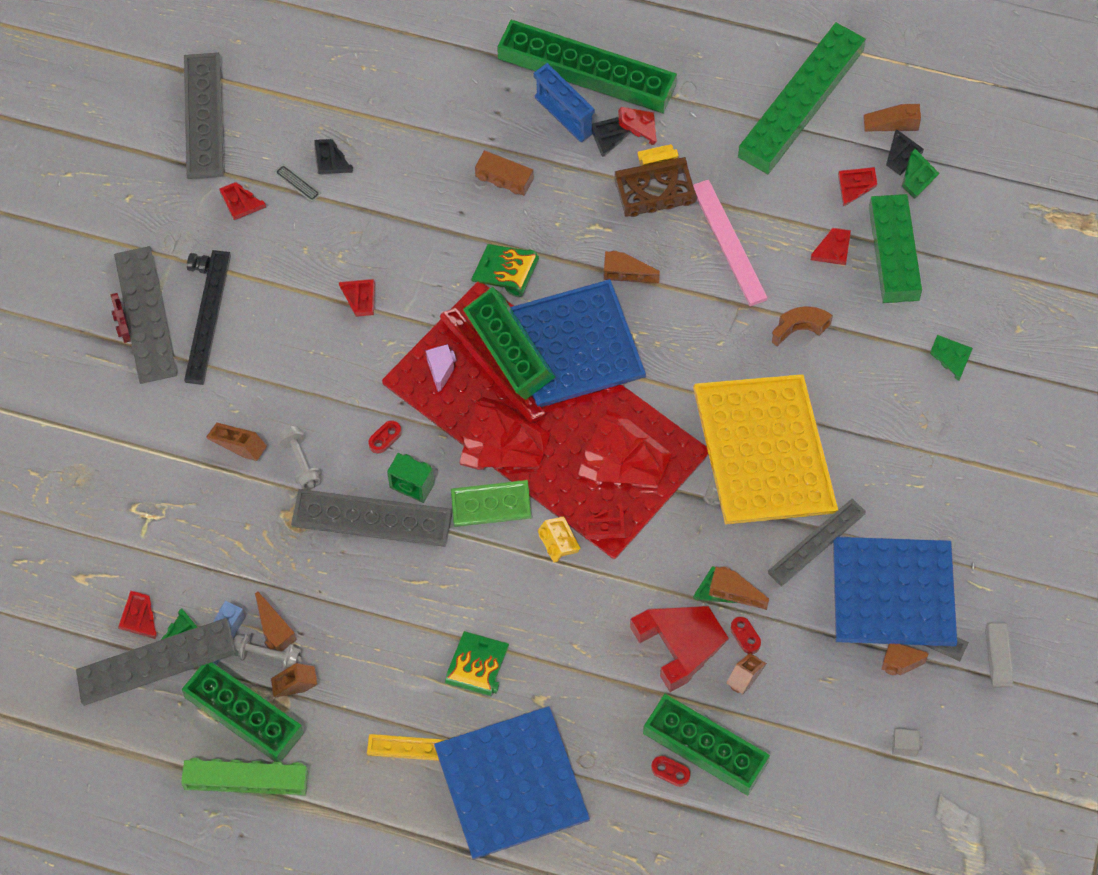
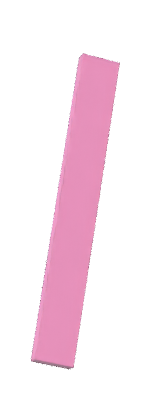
(729, 243)

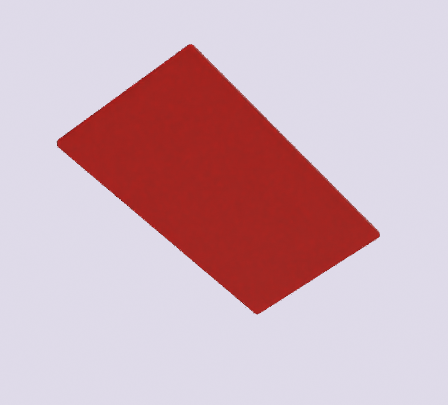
(570, 430)

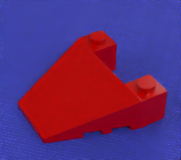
(688, 633)

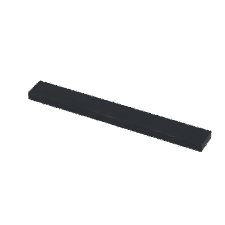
(207, 317)

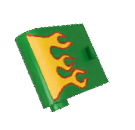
(506, 268)
(477, 664)

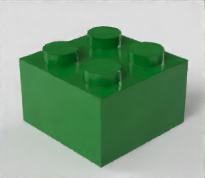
(411, 477)

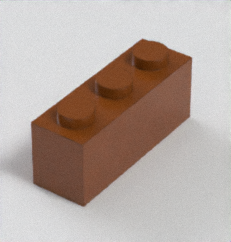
(504, 173)

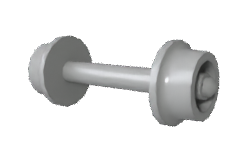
(292, 438)
(243, 646)

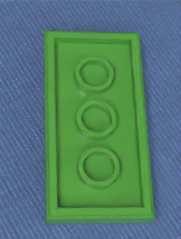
(491, 503)

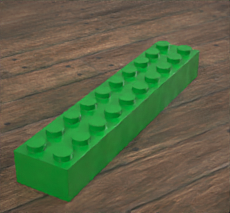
(588, 66)
(801, 98)

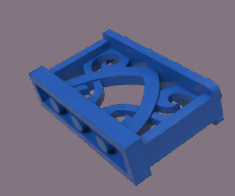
(564, 102)

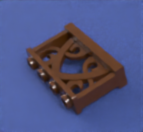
(648, 202)

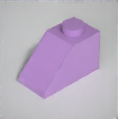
(441, 364)

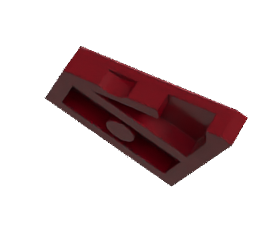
(118, 315)

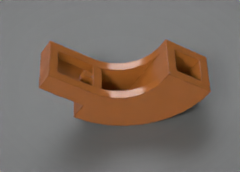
(801, 318)

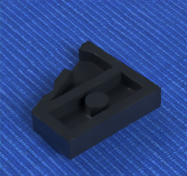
(608, 134)
(900, 152)
(330, 158)

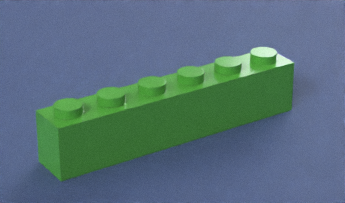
(244, 777)

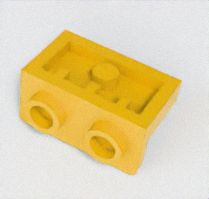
(657, 154)
(558, 538)

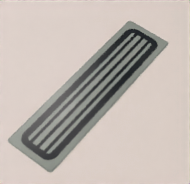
(297, 182)

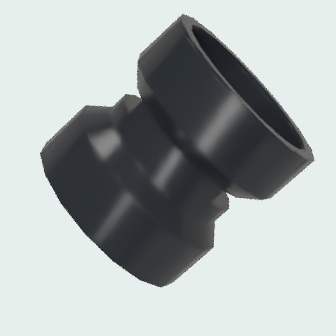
(198, 263)

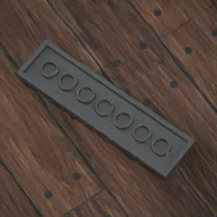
(203, 116)
(145, 315)
(371, 517)
(155, 661)

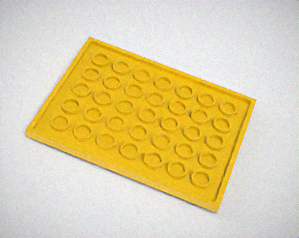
(764, 449)

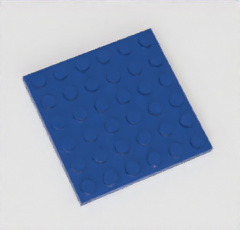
(582, 341)
(894, 591)
(511, 782)

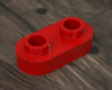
(383, 437)
(744, 634)
(671, 770)

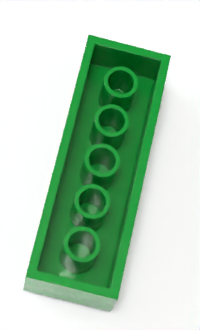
(895, 248)
(509, 343)
(243, 711)
(706, 744)

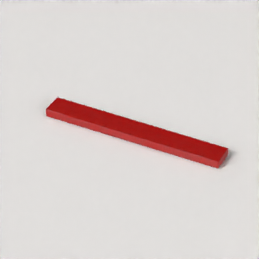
(481, 353)

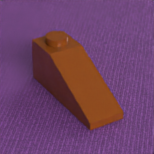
(900, 117)
(623, 267)
(238, 440)
(733, 587)
(275, 629)

